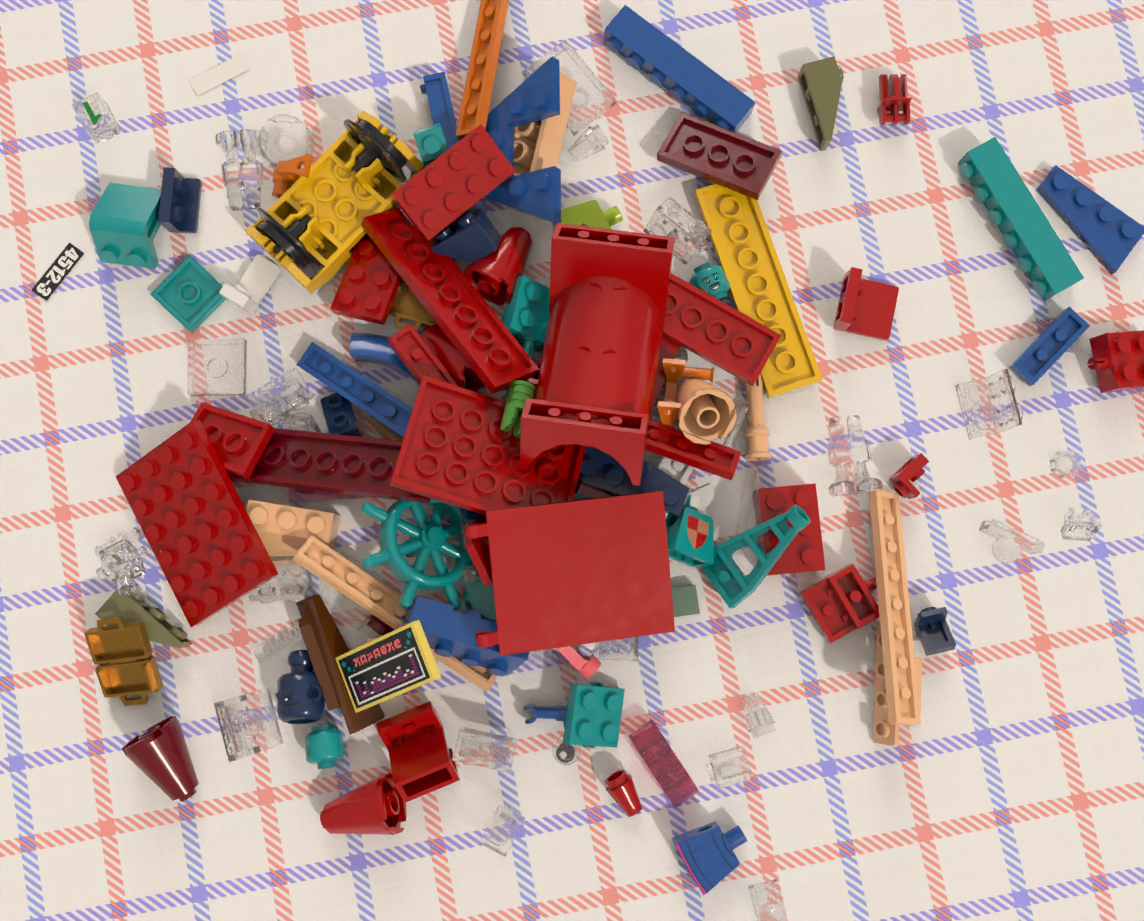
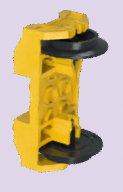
(324, 213)

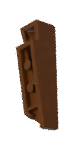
(323, 646)

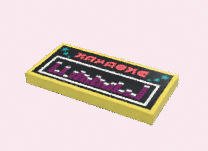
(388, 666)

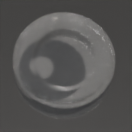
(565, 753)

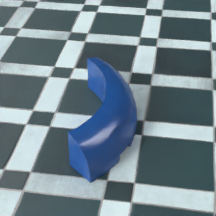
(375, 349)

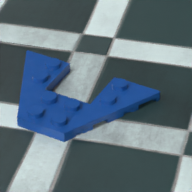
(532, 101)

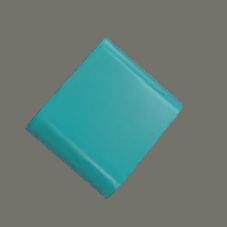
(126, 225)

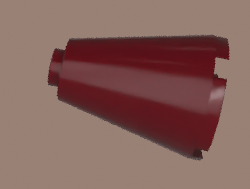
(165, 758)

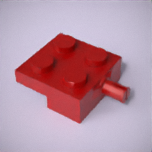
(1118, 360)
(842, 602)

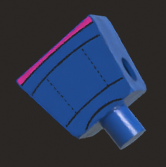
(709, 853)

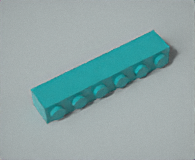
(1019, 219)

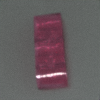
(663, 763)

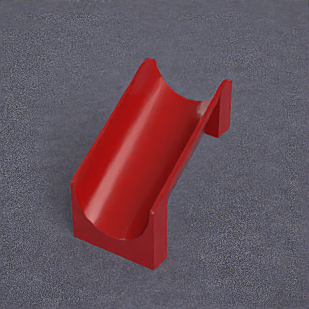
(600, 344)

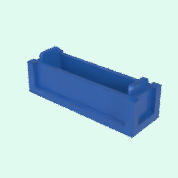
(441, 105)

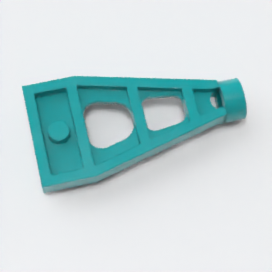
(726, 574)

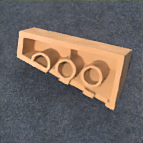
(540, 142)

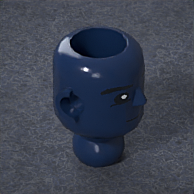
(299, 692)

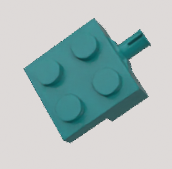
(528, 314)

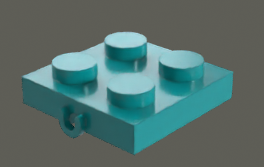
(593, 715)

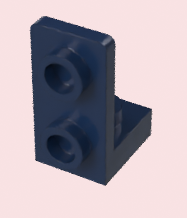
(340, 416)

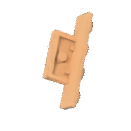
(883, 731)

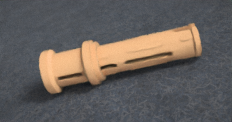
(756, 431)

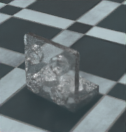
(989, 405)

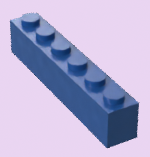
(677, 70)

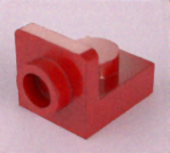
(909, 471)

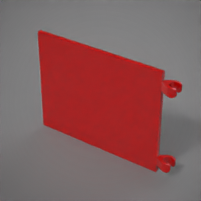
(577, 572)

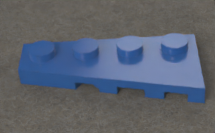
(1097, 221)

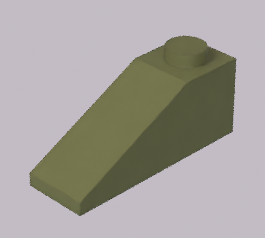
(821, 90)

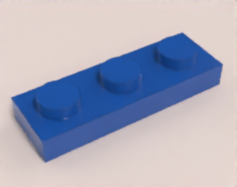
(1049, 346)

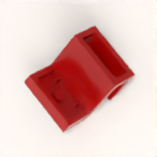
(418, 752)

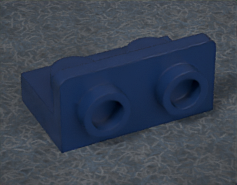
(179, 202)

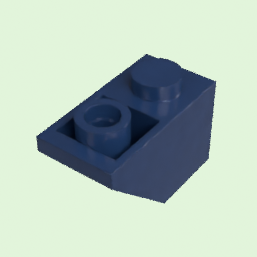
(468, 239)

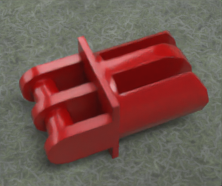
(893, 98)

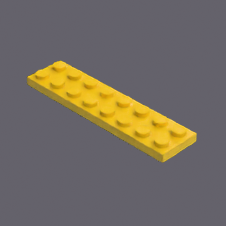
(759, 284)

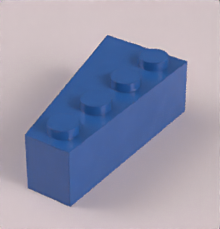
(454, 635)

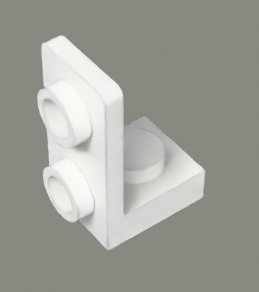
(252, 285)

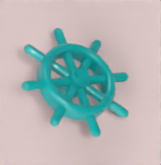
(424, 541)

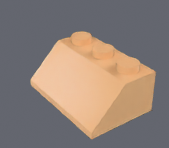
(288, 527)

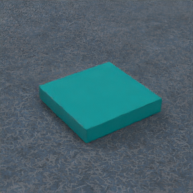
(189, 294)

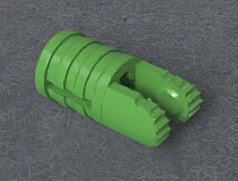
(514, 406)

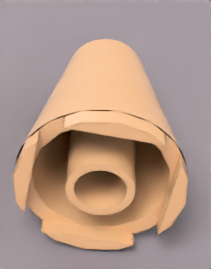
(704, 411)

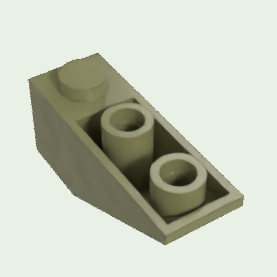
(135, 609)

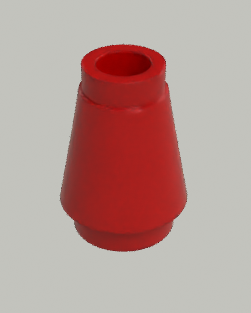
(623, 791)

